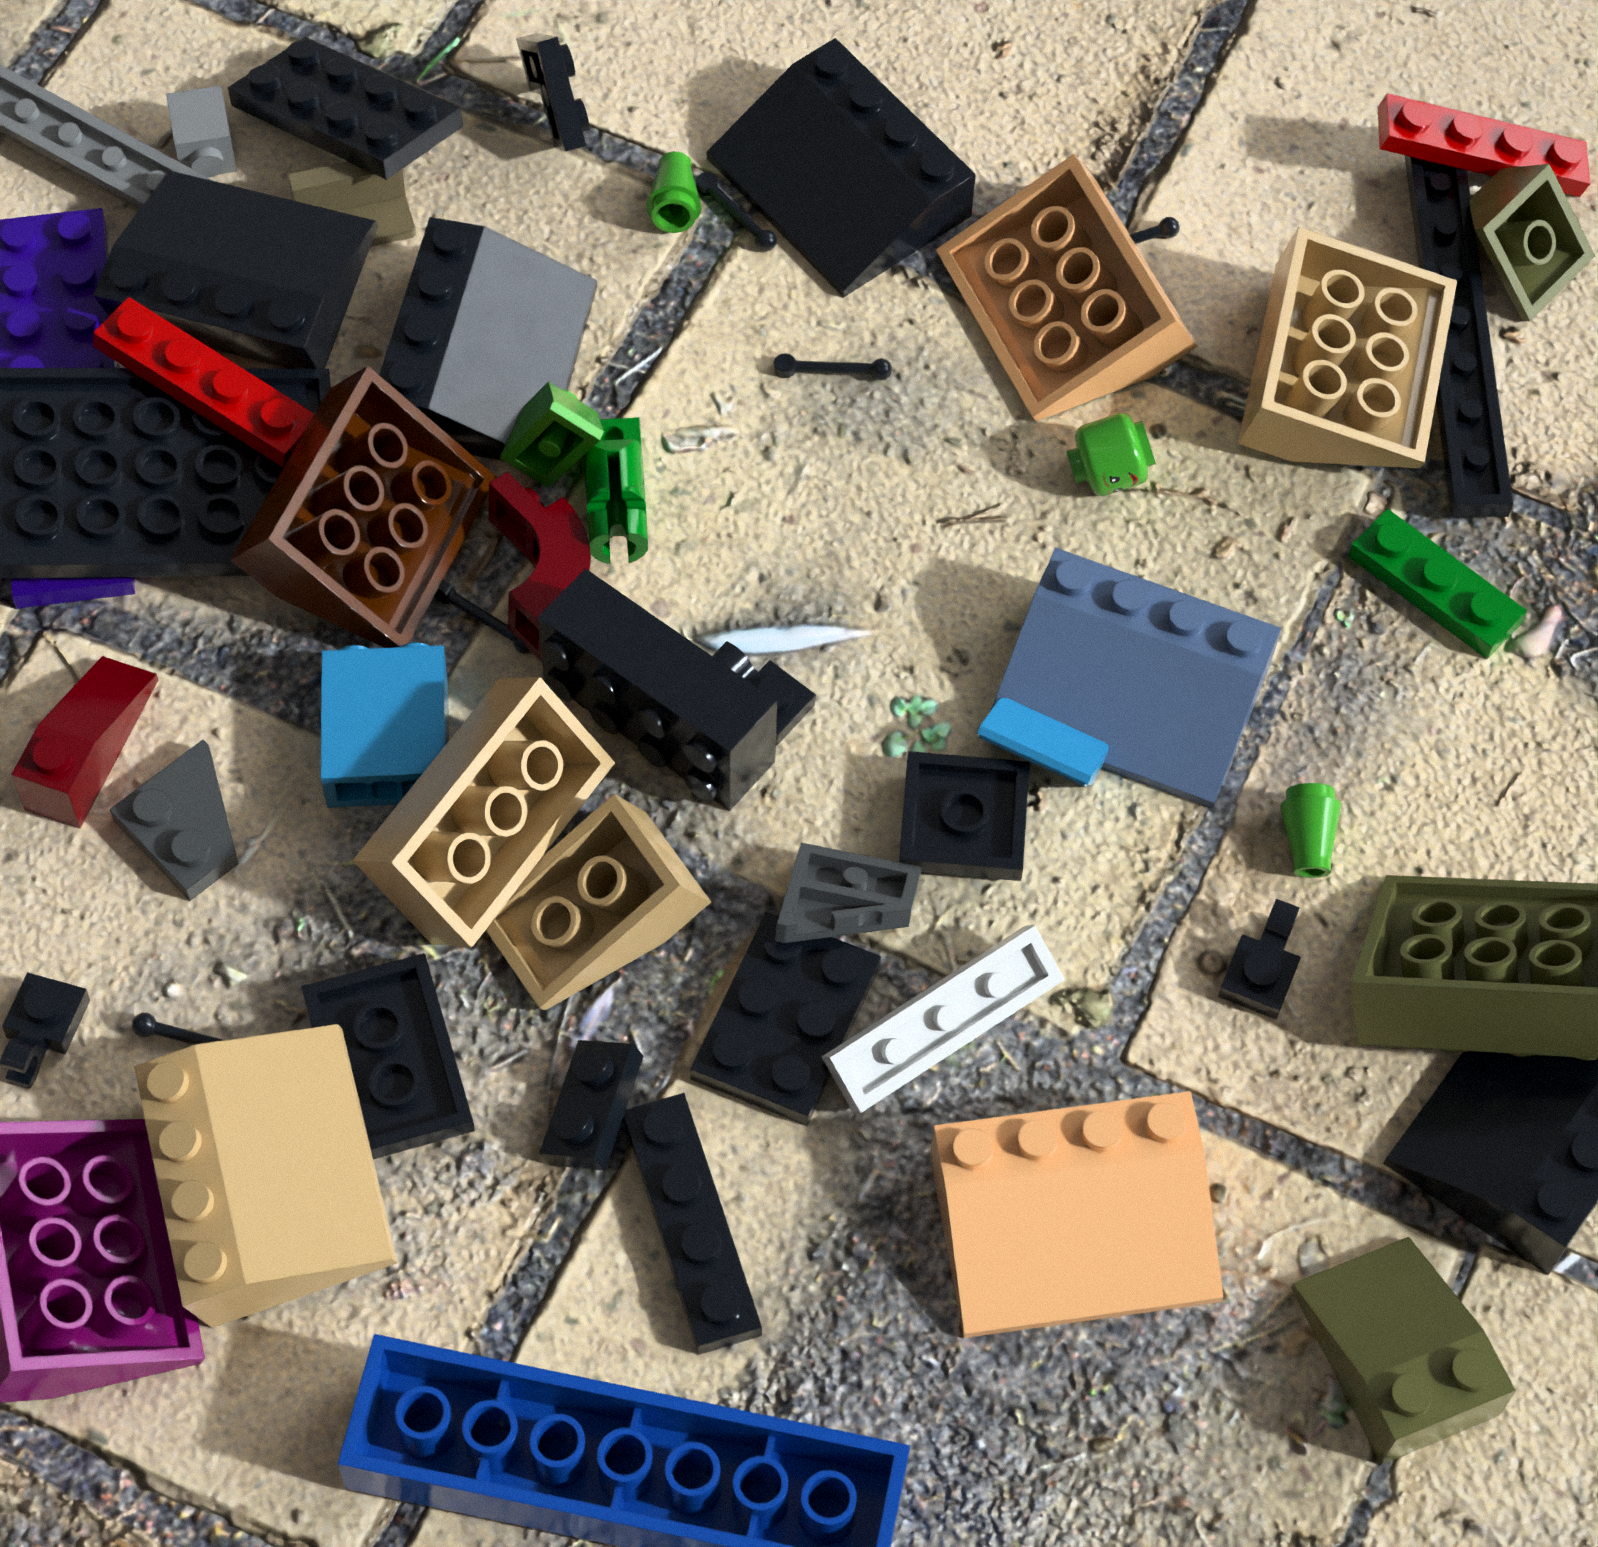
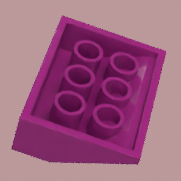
(85, 1261)

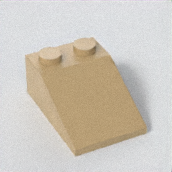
(595, 904)

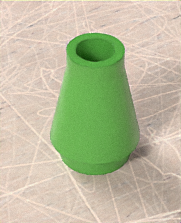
(674, 196)
(1311, 827)

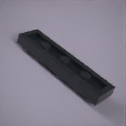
(692, 1224)

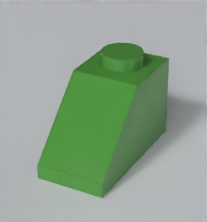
(551, 435)

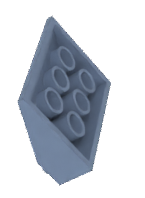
(1141, 671)

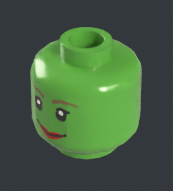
(1111, 454)

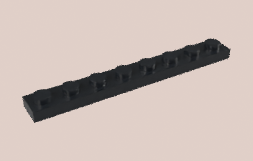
(1467, 384)

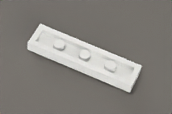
(943, 1018)

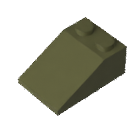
(1403, 1349)

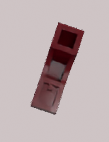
(550, 540)

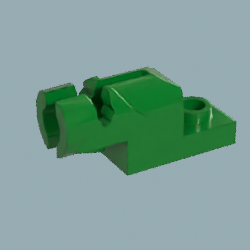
(616, 490)

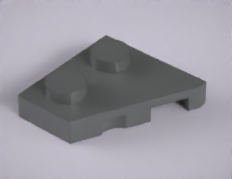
(181, 822)
(845, 895)

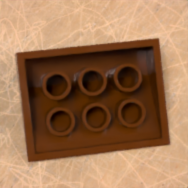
(366, 513)

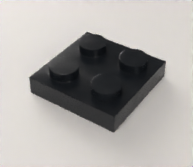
(964, 815)

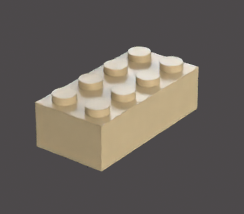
(484, 812)

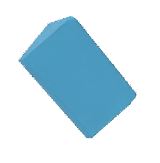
(1044, 741)

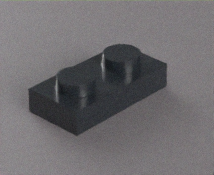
(591, 1105)

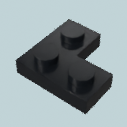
(548, 74)

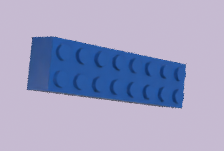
(609, 1457)

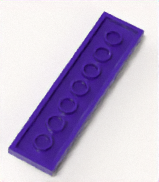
(49, 322)

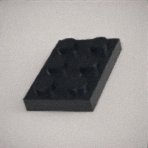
(781, 1018)
(396, 1053)

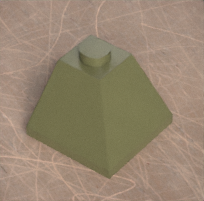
(1529, 235)

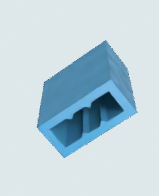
(380, 721)

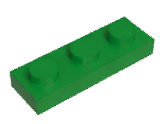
(1437, 583)

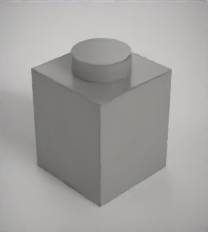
(202, 130)

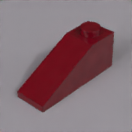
(81, 741)

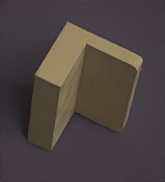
(358, 193)

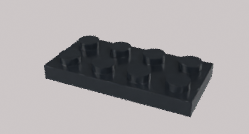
(346, 107)

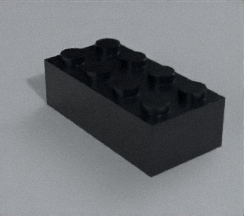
(657, 690)

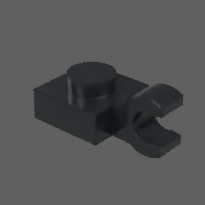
(792, 697)
(1262, 968)
(40, 1020)

